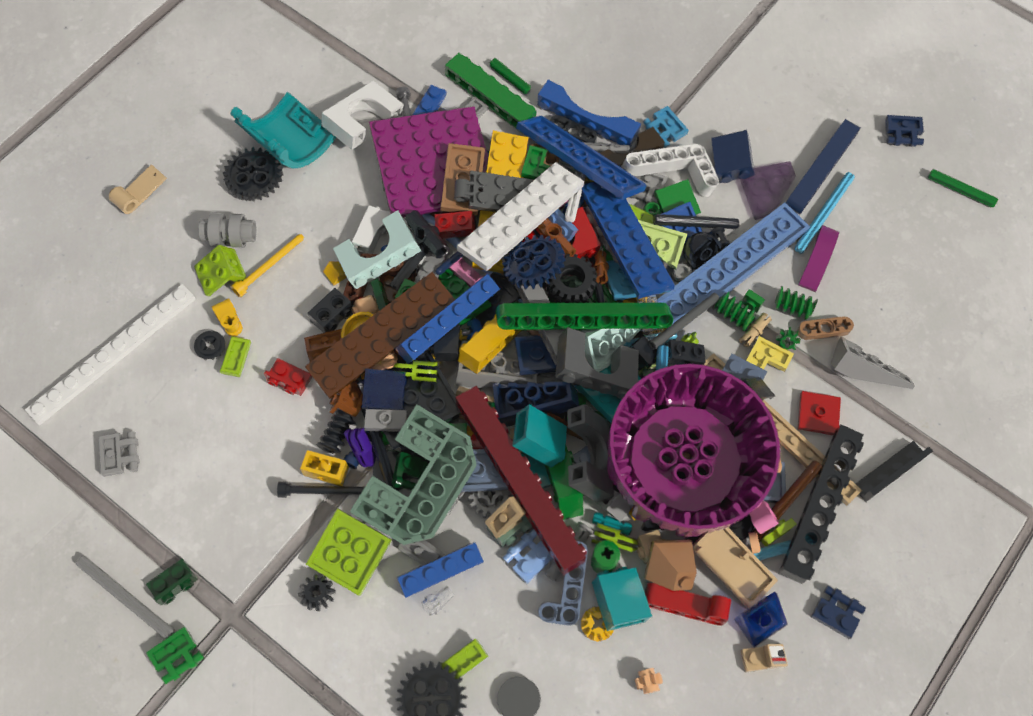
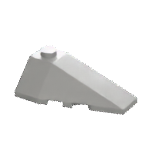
(854, 363)
(498, 370)

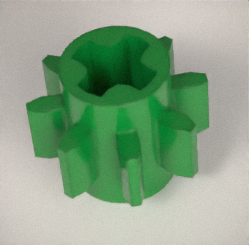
(792, 335)

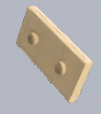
(735, 565)

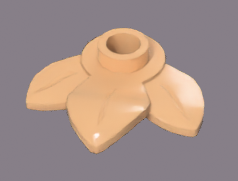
(386, 363)

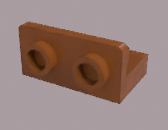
(321, 342)
(348, 400)

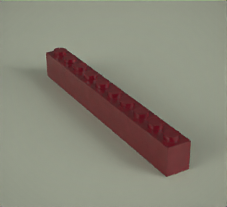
(520, 480)

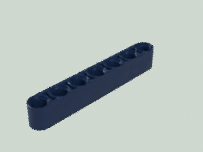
(822, 166)

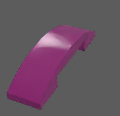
(819, 258)

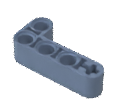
(566, 603)

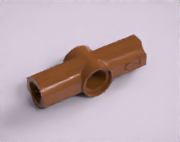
(553, 230)

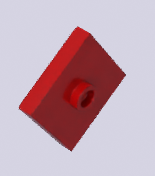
(818, 413)

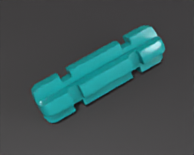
(612, 522)

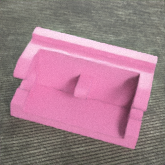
(465, 272)

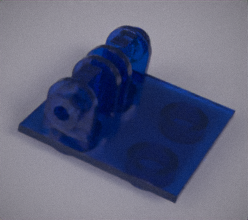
(383, 389)

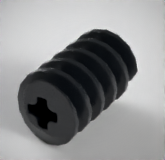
(335, 432)

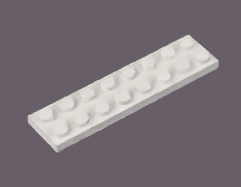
(520, 216)

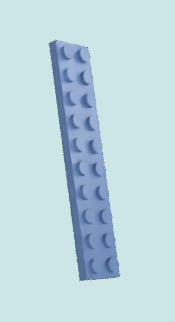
(737, 261)

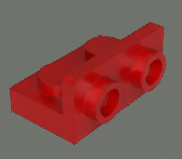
(288, 377)

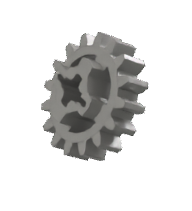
(482, 497)

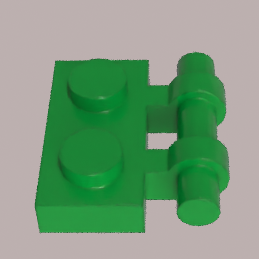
(170, 650)

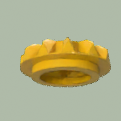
(587, 623)

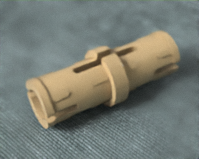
(755, 329)

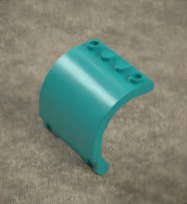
(288, 132)

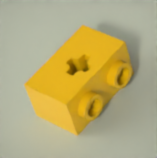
(324, 468)

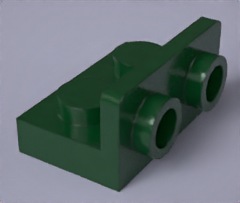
(171, 582)

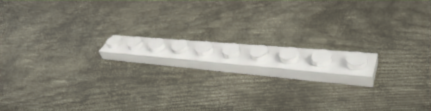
(110, 354)

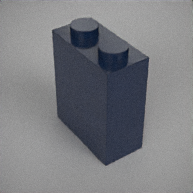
(733, 156)

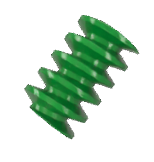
(795, 303)
(735, 310)
(605, 556)

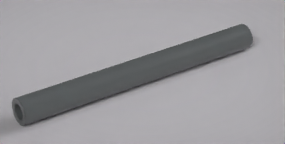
(683, 321)

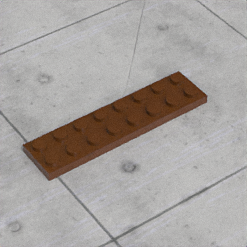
(379, 335)

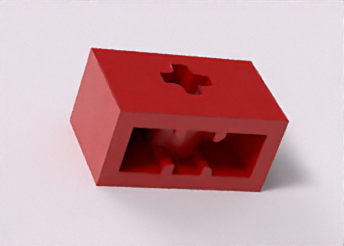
(455, 224)

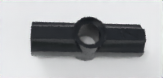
(427, 234)

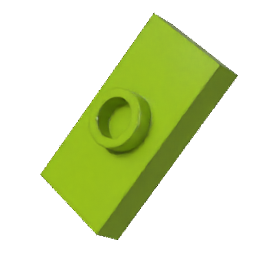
(235, 356)
(466, 658)

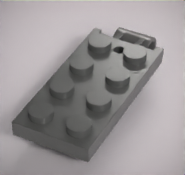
(495, 190)

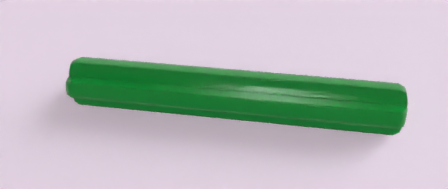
(963, 188)

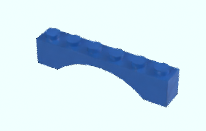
(617, 129)
(447, 319)

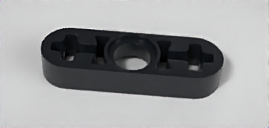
(572, 124)

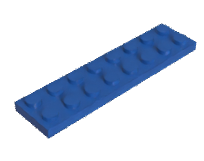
(581, 157)
(627, 241)

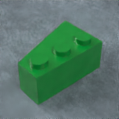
(568, 499)

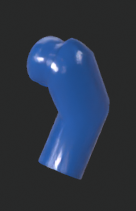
(475, 326)

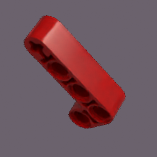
(689, 605)

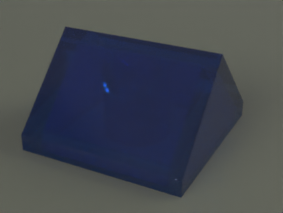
(762, 619)

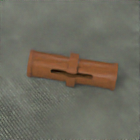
(601, 267)

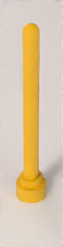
(240, 287)

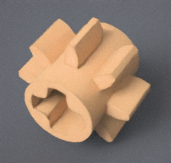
(648, 681)

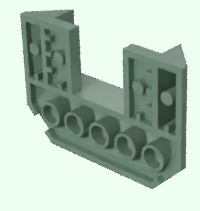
(424, 510)

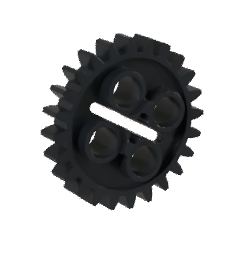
(253, 174)
(431, 677)

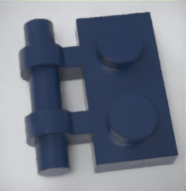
(907, 126)
(835, 617)

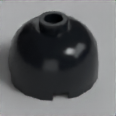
(700, 248)

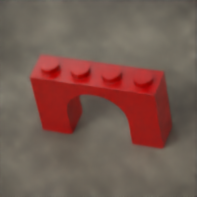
(585, 239)

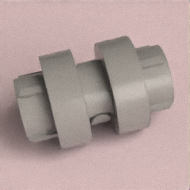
(235, 230)

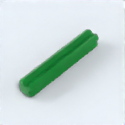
(509, 75)

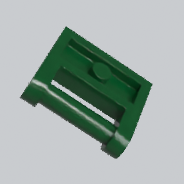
(408, 466)

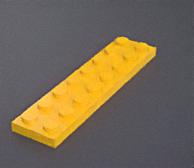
(505, 158)

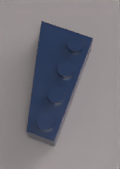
(546, 397)

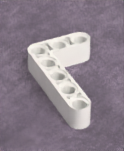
(675, 158)

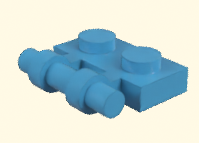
(669, 123)

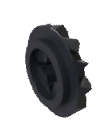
(210, 337)

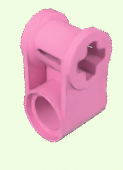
(763, 517)

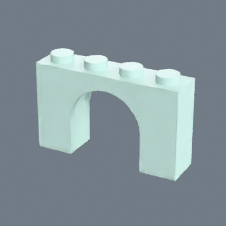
(400, 248)

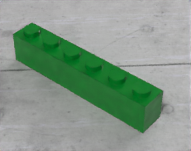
(488, 90)

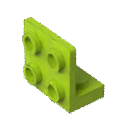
(218, 268)

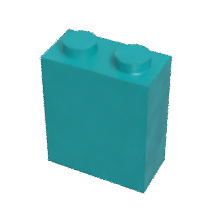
(540, 436)
(621, 598)

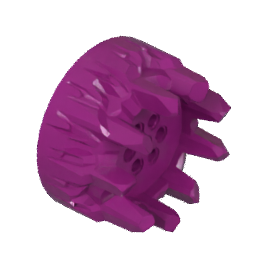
(726, 421)

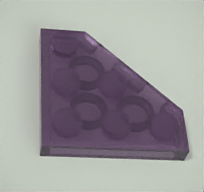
(768, 187)

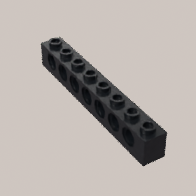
(791, 566)

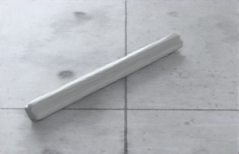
(125, 597)

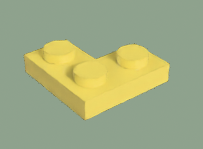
(768, 352)

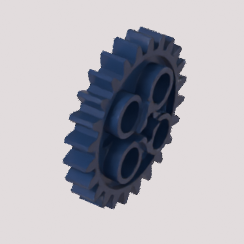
(534, 262)

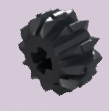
(308, 596)

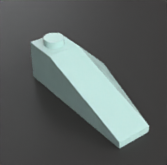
(602, 343)

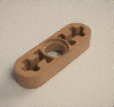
(831, 322)

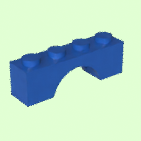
(440, 569)

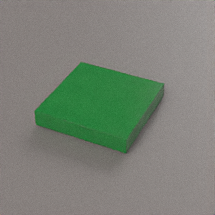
(676, 195)

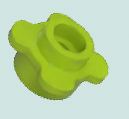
(690, 338)

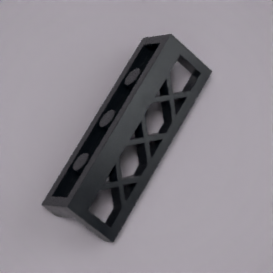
(891, 470)

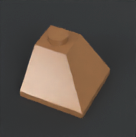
(671, 564)

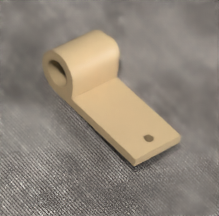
(132, 197)

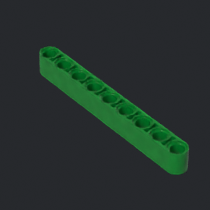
(583, 316)

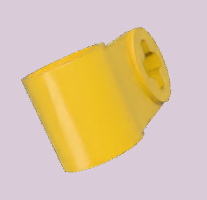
(227, 317)

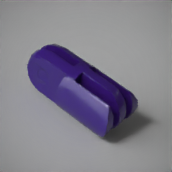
(361, 446)

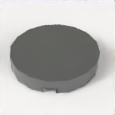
(518, 697)

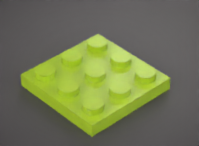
(348, 552)

